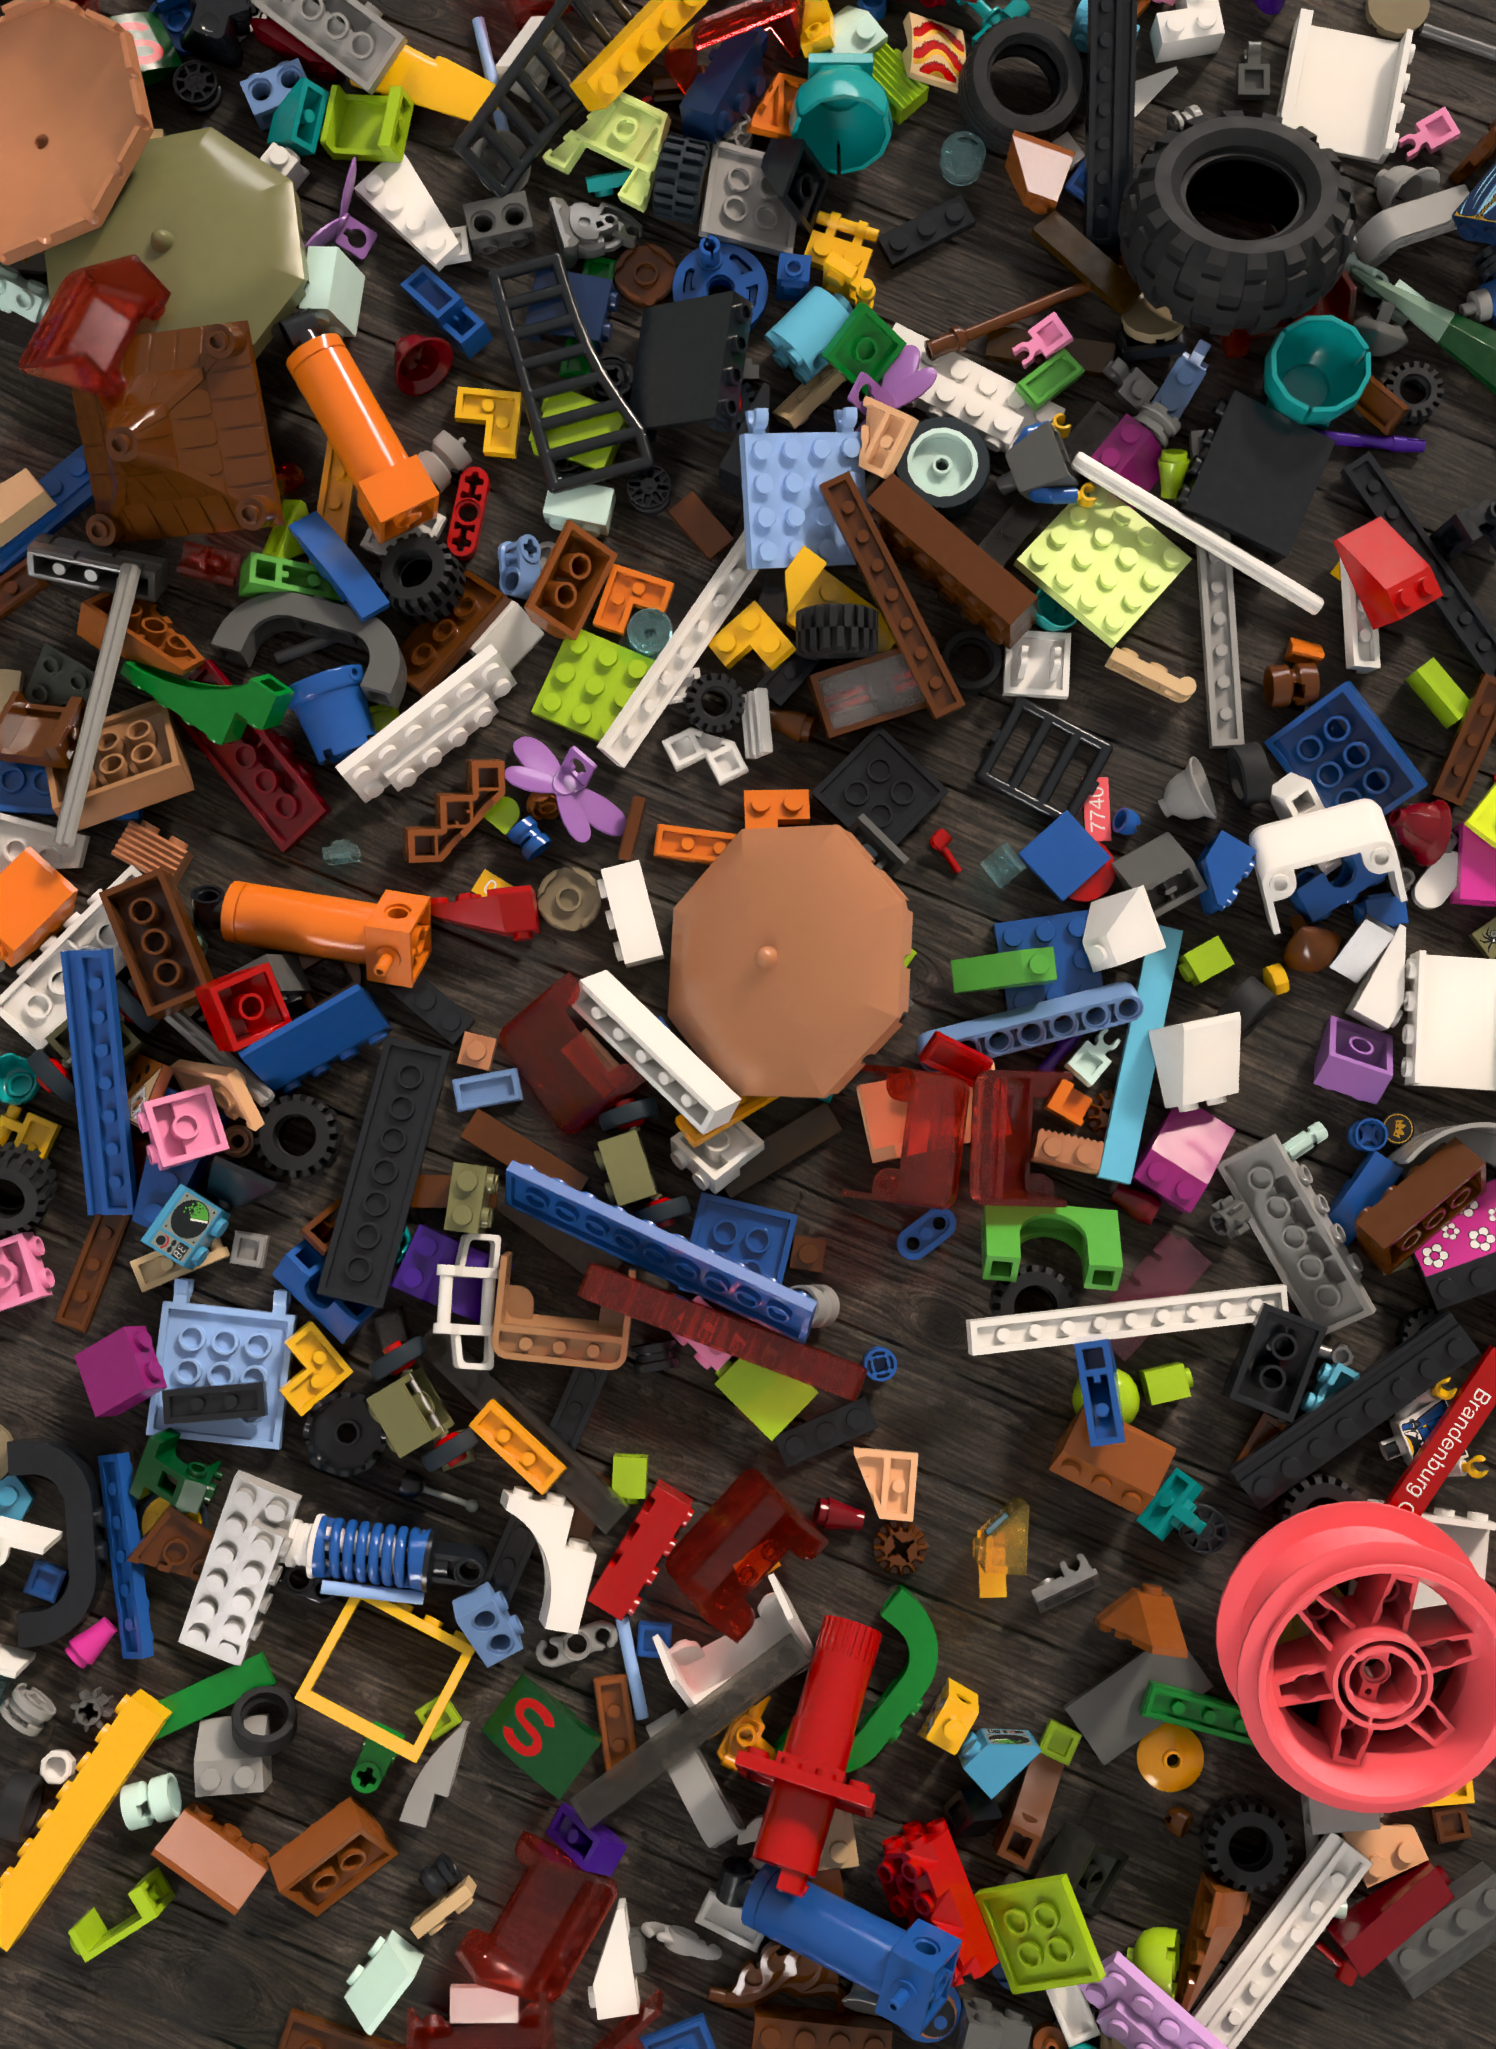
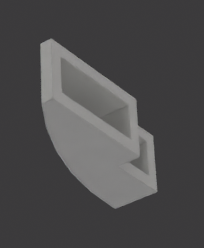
(435, 1777)

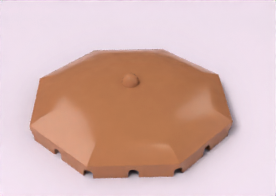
(67, 122)
(790, 961)

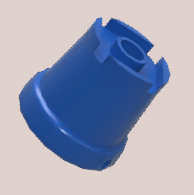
(333, 712)

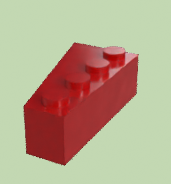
(641, 1549)

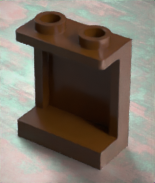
(40, 732)

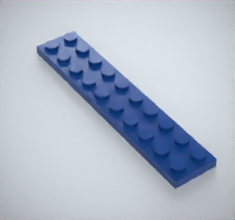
(660, 1252)

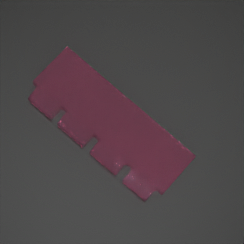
(1171, 1276)

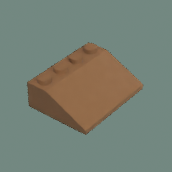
(133, 768)

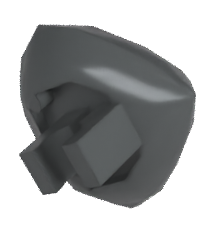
(1379, 334)

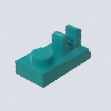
(604, 183)

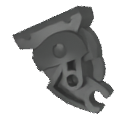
(591, 231)

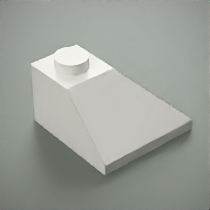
(1121, 929)

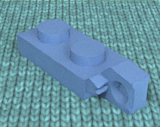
(1183, 380)

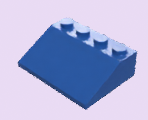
(1346, 753)
(317, 1040)

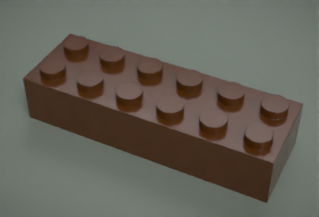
(952, 563)

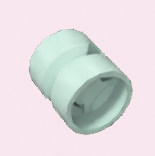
(145, 1802)

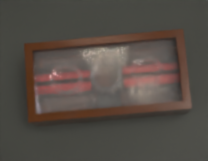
(865, 694)

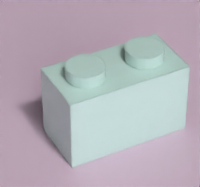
(586, 506)

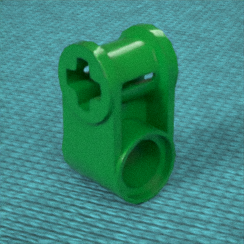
(375, 1757)

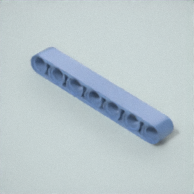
(1043, 1017)

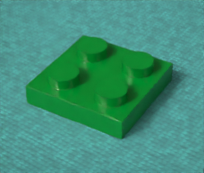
(863, 346)

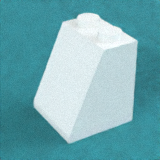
(1198, 1060)

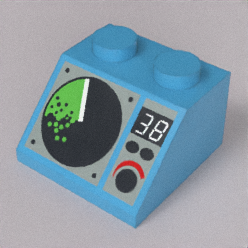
(186, 1227)
(996, 1756)

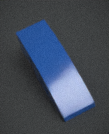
(447, 311)
(1363, 1190)

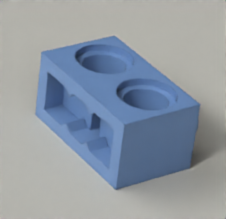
(272, 84)
(488, 1624)

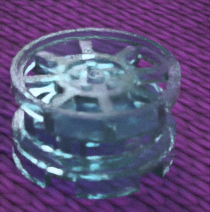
(962, 159)
(649, 632)

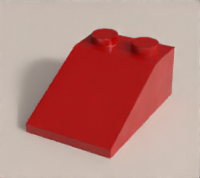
(1386, 573)

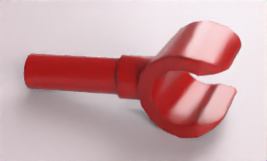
(939, 842)
(1345, 1971)

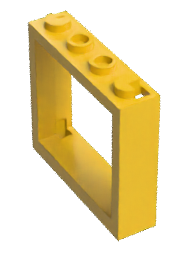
(428, 1626)

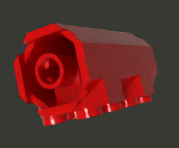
(929, 1883)

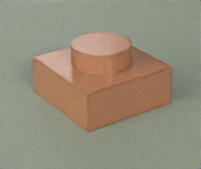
(477, 1051)

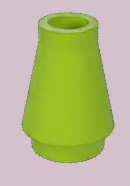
(1172, 471)

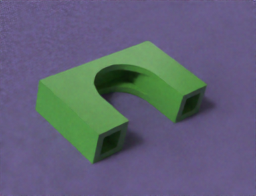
(1088, 1231)

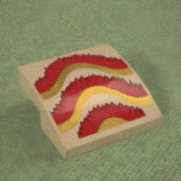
(933, 52)

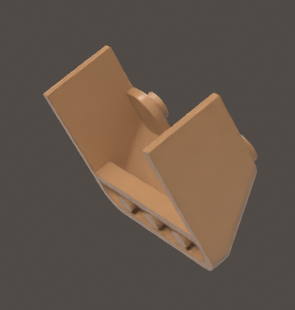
(555, 1339)

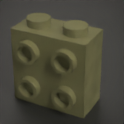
(470, 1198)

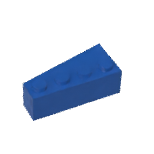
(159, 1186)

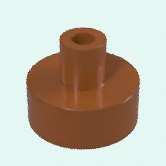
(1048, 2037)

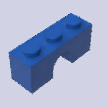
(1317, 896)
(301, 1274)

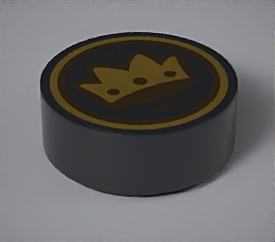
(1399, 1128)

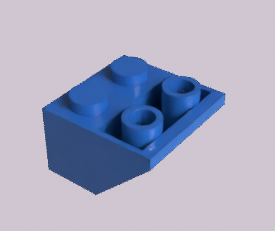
(1222, 868)

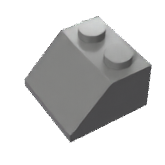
(222, 1765)

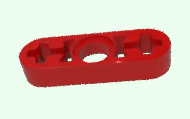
(464, 489)

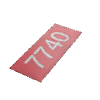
(1098, 812)

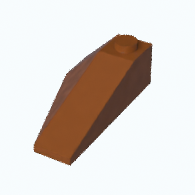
(147, 637)
(1147, 1620)
(1212, 1927)

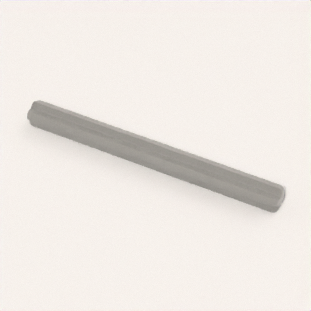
(206, 1045)

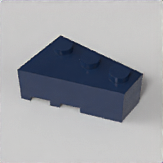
(725, 89)

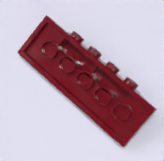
(264, 774)

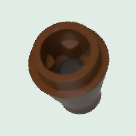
(794, 724)

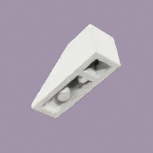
(1297, 796)
(1383, 986)
(614, 1984)

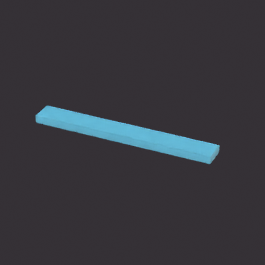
(1138, 1062)

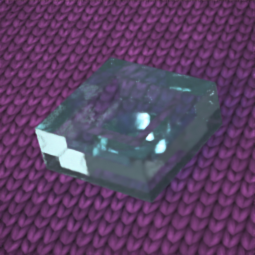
(341, 853)
(1003, 865)

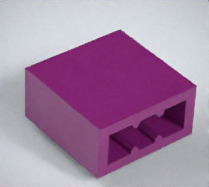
(120, 1371)

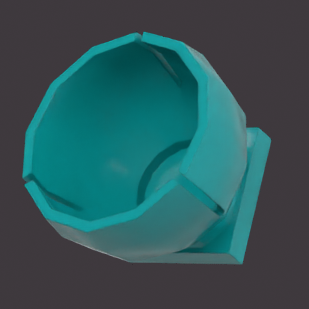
(842, 108)
(1316, 370)

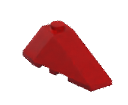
(502, 912)

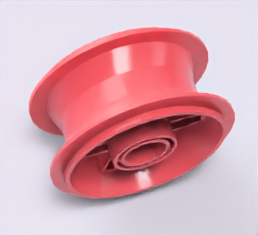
(1379, 1727)

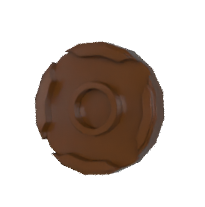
(645, 275)

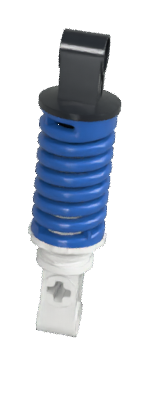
(380, 1556)

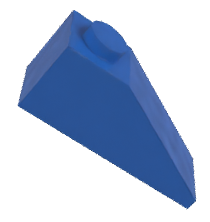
(1100, 1392)

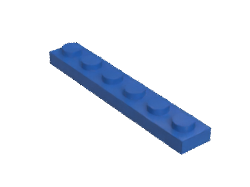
(123, 1537)

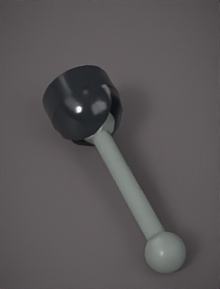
(414, 1485)

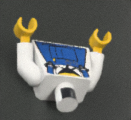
(1415, 1423)

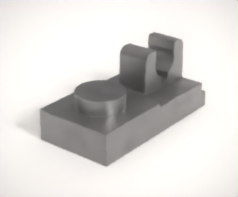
(1054, 1592)

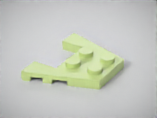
(625, 133)

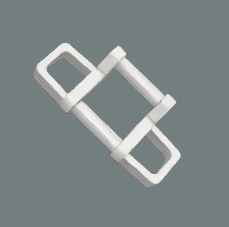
(489, 1278)

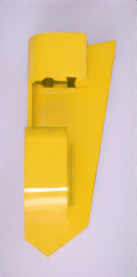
(436, 84)

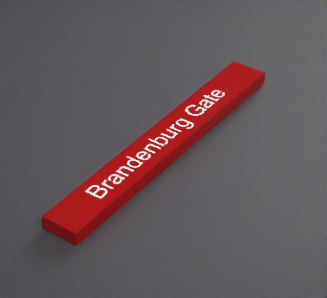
(1448, 1439)

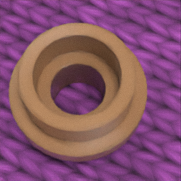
(247, 1135)

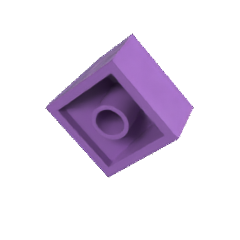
(1354, 1060)

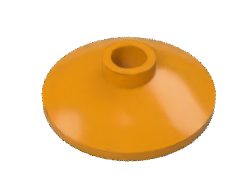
(1158, 1746)

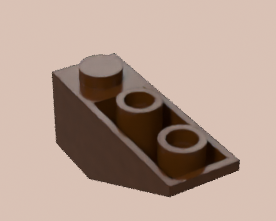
(1028, 1811)

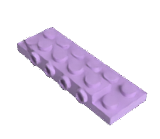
(1141, 2012)

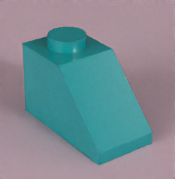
(299, 118)

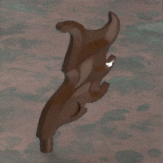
(779, 1973)

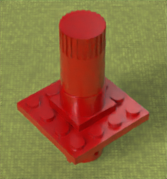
(811, 1769)

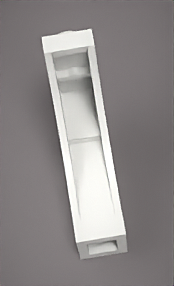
(566, 1564)

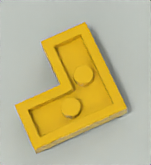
(497, 411)
(751, 631)
(321, 1372)

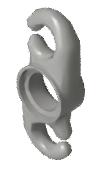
(565, 1655)
(681, 1940)

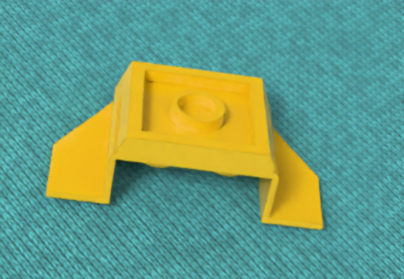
(812, 585)

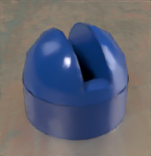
(1126, 821)

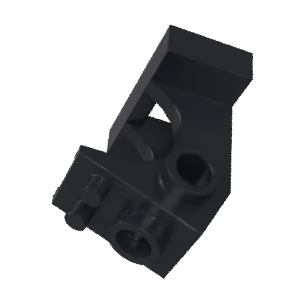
(1464, 530)

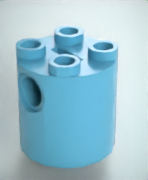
(807, 331)

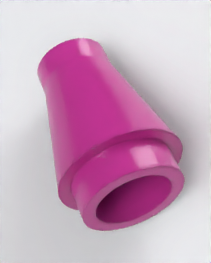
(89, 1644)

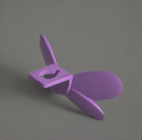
(335, 230)
(900, 383)
(575, 803)

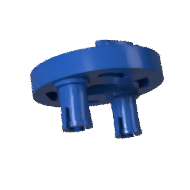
(713, 268)

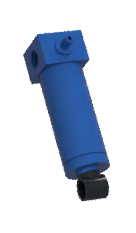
(903, 1967)

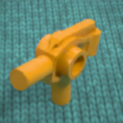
(743, 1733)

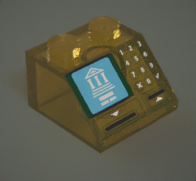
(1004, 1540)

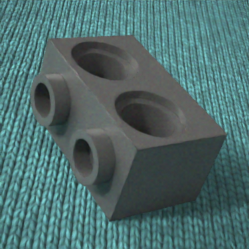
(497, 214)

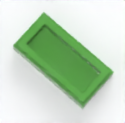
(1049, 379)

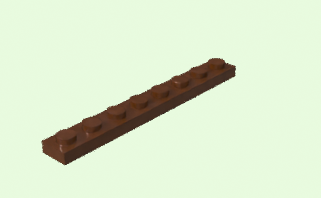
(891, 596)

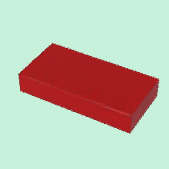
(954, 1058)

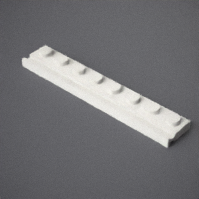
(1281, 1939)

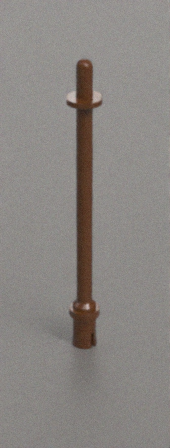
(958, 338)

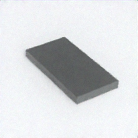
(1110, 1708)

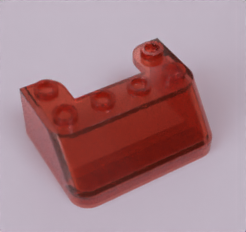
(736, 1549)

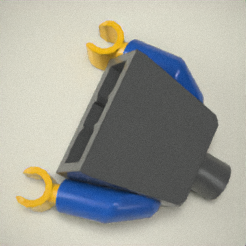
(1042, 466)

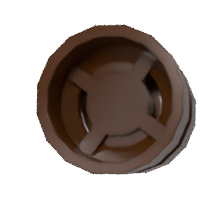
(1296, 684)

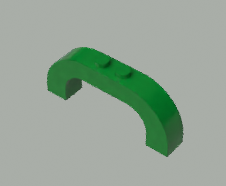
(905, 1692)

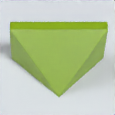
(281, 541)

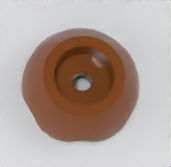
(542, 806)

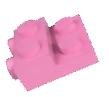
(182, 1127)
(22, 1271)

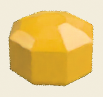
(1275, 979)

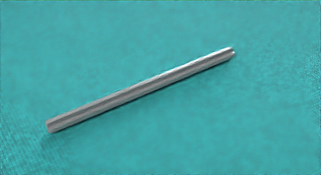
(97, 706)

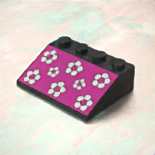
(1462, 1255)

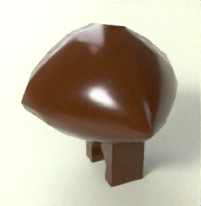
(1310, 947)

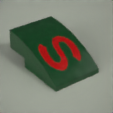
(154, 47)
(541, 1736)

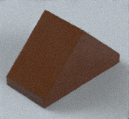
(320, 1229)

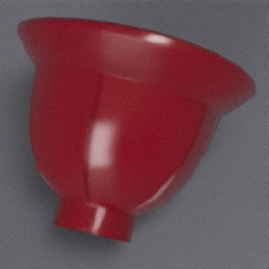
(421, 363)
(1423, 829)

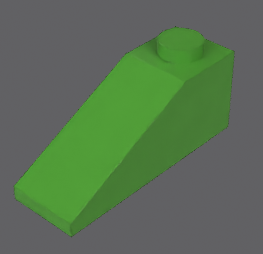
(271, 574)
(1004, 970)

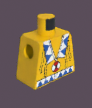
(950, 1717)

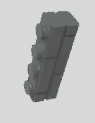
(94, 566)

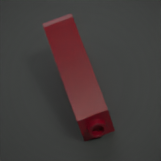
(1390, 1916)

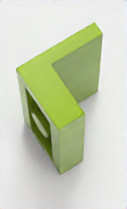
(1439, 692)

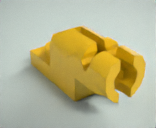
(817, 27)

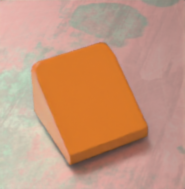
(1303, 651)

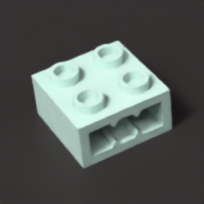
(333, 290)

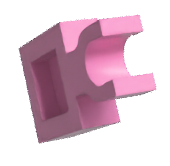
(1432, 132)
(1046, 338)

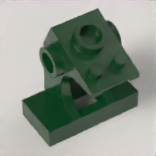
(194, 1479)

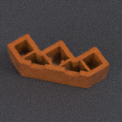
(456, 812)

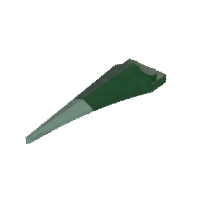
(1461, 337)

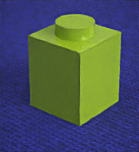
(1204, 961)
(1166, 1383)
(630, 1476)

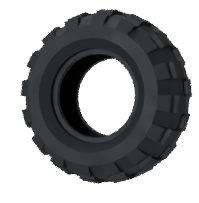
(1247, 167)

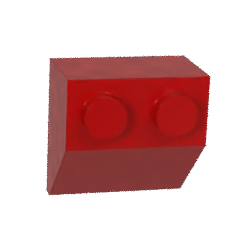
(242, 1007)

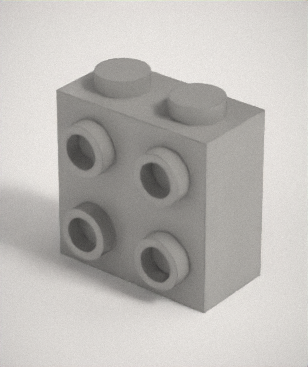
(1326, 1819)

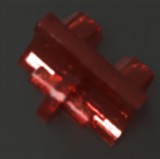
(210, 564)

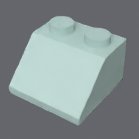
(856, 32)
(382, 1980)

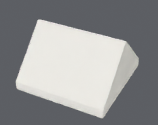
(510, 635)

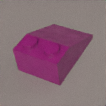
(1182, 1157)

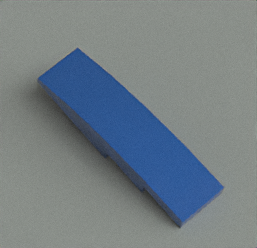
(339, 566)

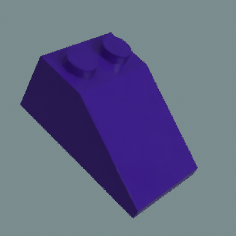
(419, 1270)

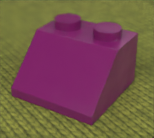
(1131, 453)

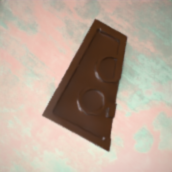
(174, 1544)

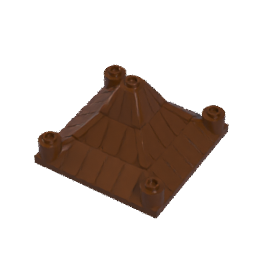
(182, 441)

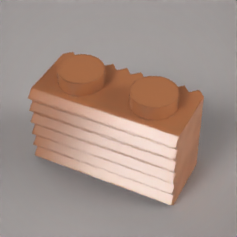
(148, 851)
(1066, 1151)

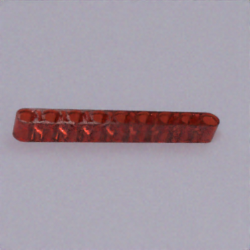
(722, 1331)

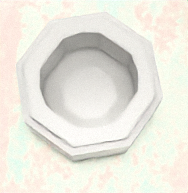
(57, 1766)

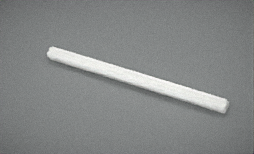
(1197, 533)

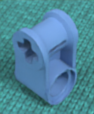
(518, 568)

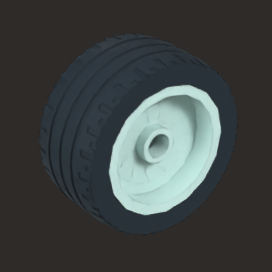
(955, 449)

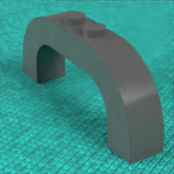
(278, 612)

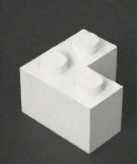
(1188, 31)

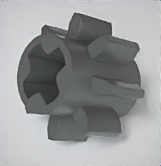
(1230, 1217)
(84, 1714)

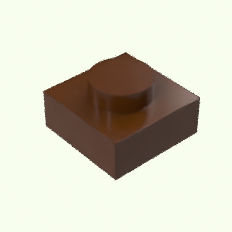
(808, 1253)

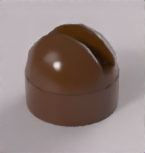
(1180, 1821)

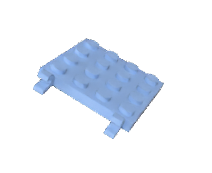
(783, 492)
(225, 1347)

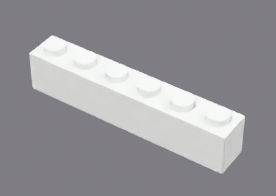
(655, 1052)

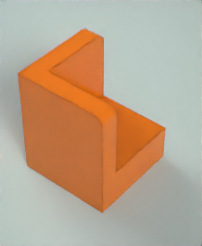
(1068, 1104)

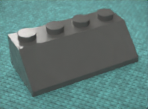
(1451, 1935)

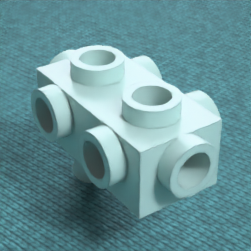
(22, 296)

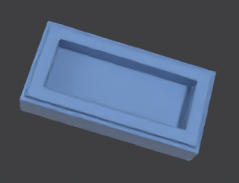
(487, 1090)

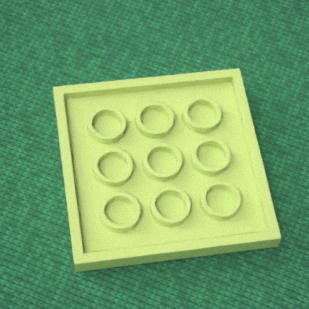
(1103, 564)

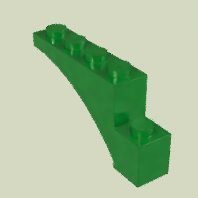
(215, 709)

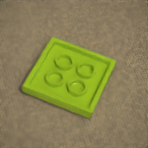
(589, 684)
(1040, 1934)

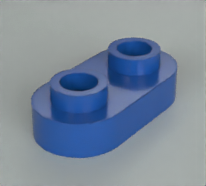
(926, 1233)

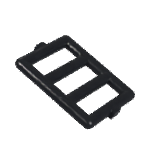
(1047, 721)

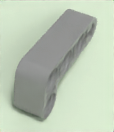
(1408, 224)
(701, 1794)

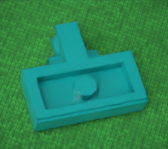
(1173, 1506)

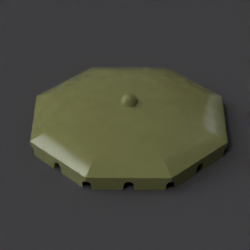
(210, 228)

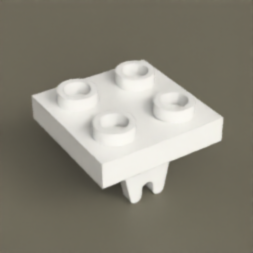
(1038, 666)

